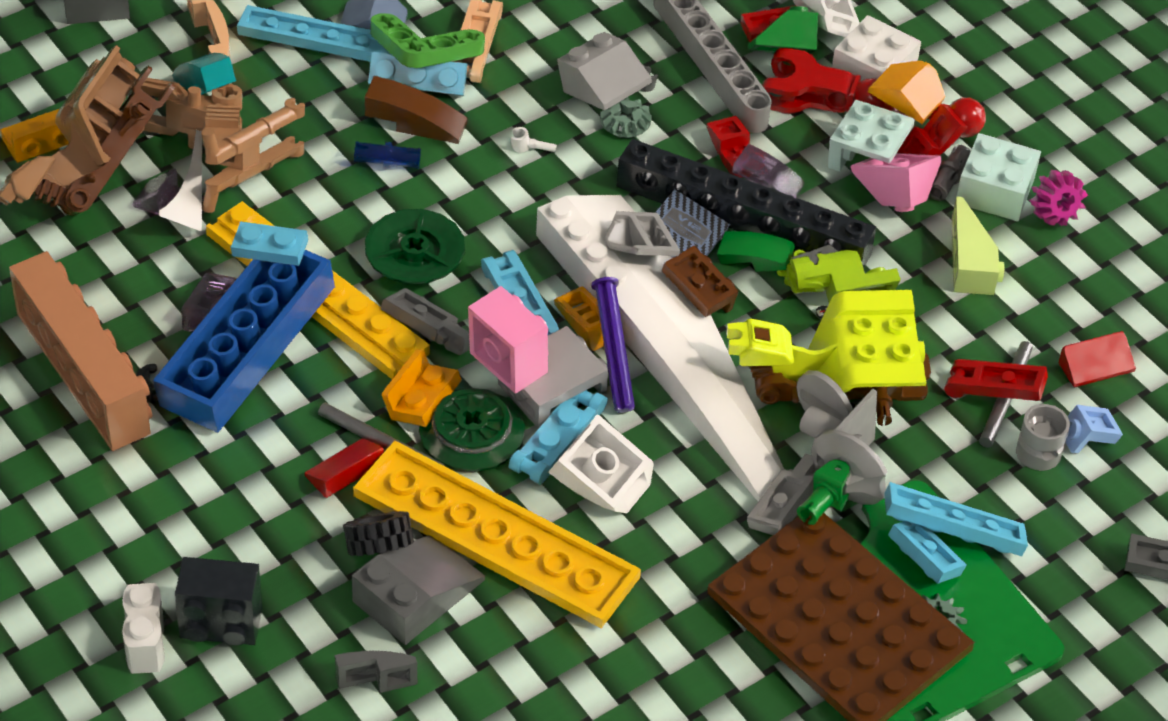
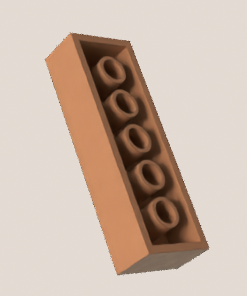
(81, 350)

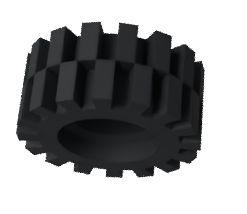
(378, 533)

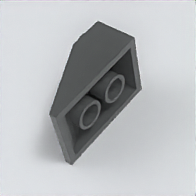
(413, 586)

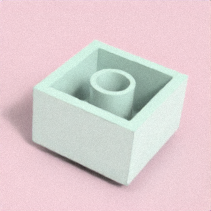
(998, 176)

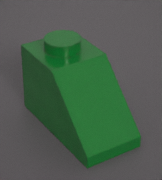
(791, 30)

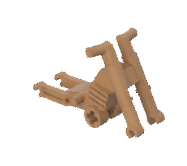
(223, 133)

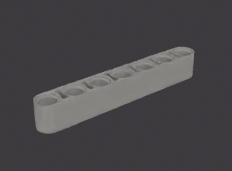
(718, 61)

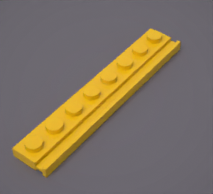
(344, 311)

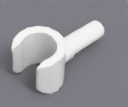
(522, 142)

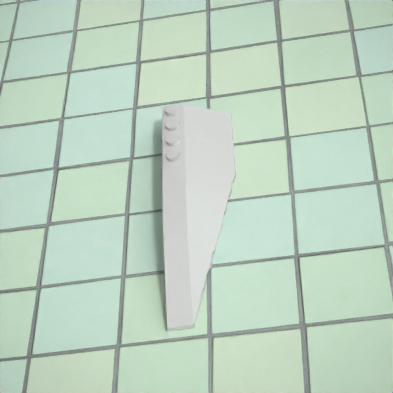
(665, 334)

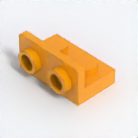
(33, 137)
(418, 390)

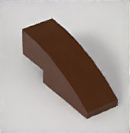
(413, 111)

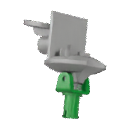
(840, 448)

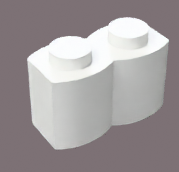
(143, 628)

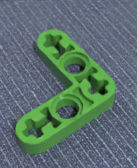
(426, 51)

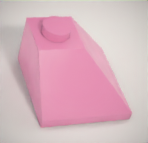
(901, 182)

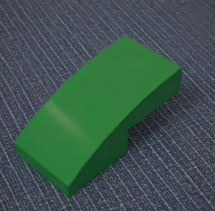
(761, 249)

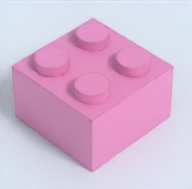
(508, 339)

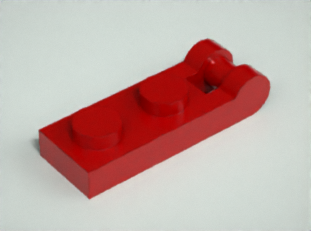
(996, 380)

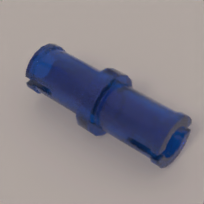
(387, 154)

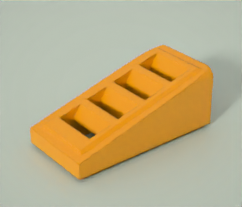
(583, 318)

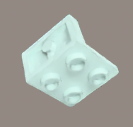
(869, 133)

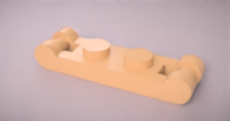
(483, 18)

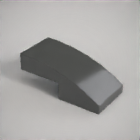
(388, 668)

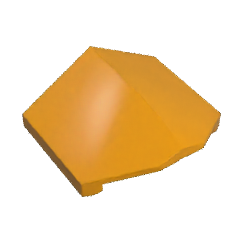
(910, 89)

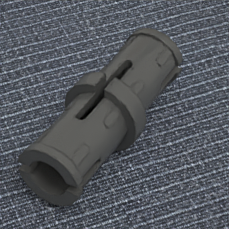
(949, 172)

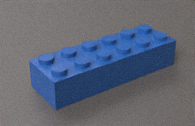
(242, 338)

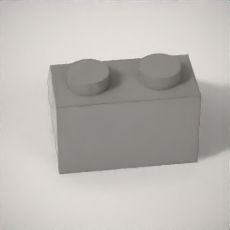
(602, 71)

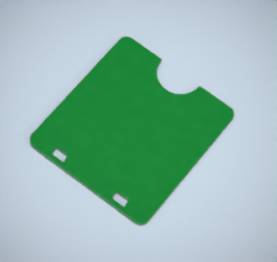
(996, 616)

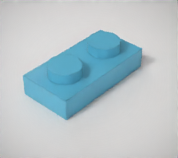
(269, 243)
(927, 551)

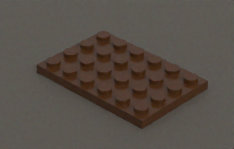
(840, 619)

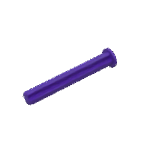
(614, 343)

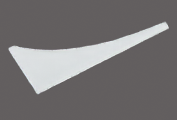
(187, 204)

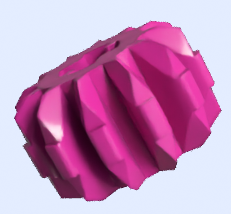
(1058, 197)

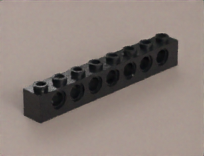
(741, 202)

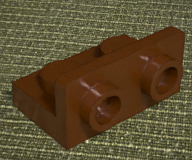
(701, 281)

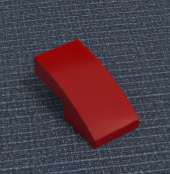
(936, 136)
(729, 140)

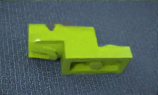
(836, 272)

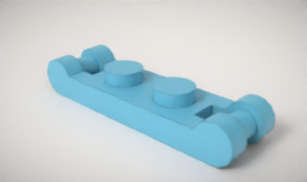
(513, 277)
(556, 435)

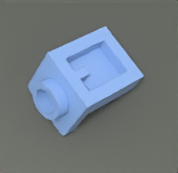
(1093, 425)

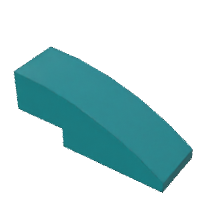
(205, 72)

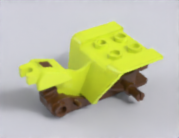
(860, 343)

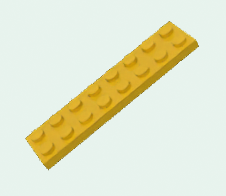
(499, 534)

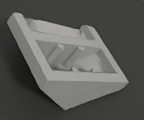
(640, 234)

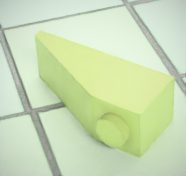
(974, 253)

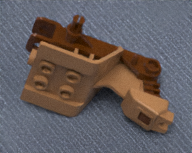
(96, 134)

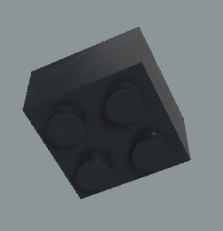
(218, 601)

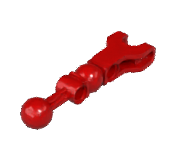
(835, 90)

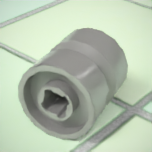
(1042, 437)

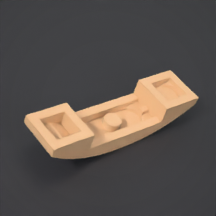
(208, 13)

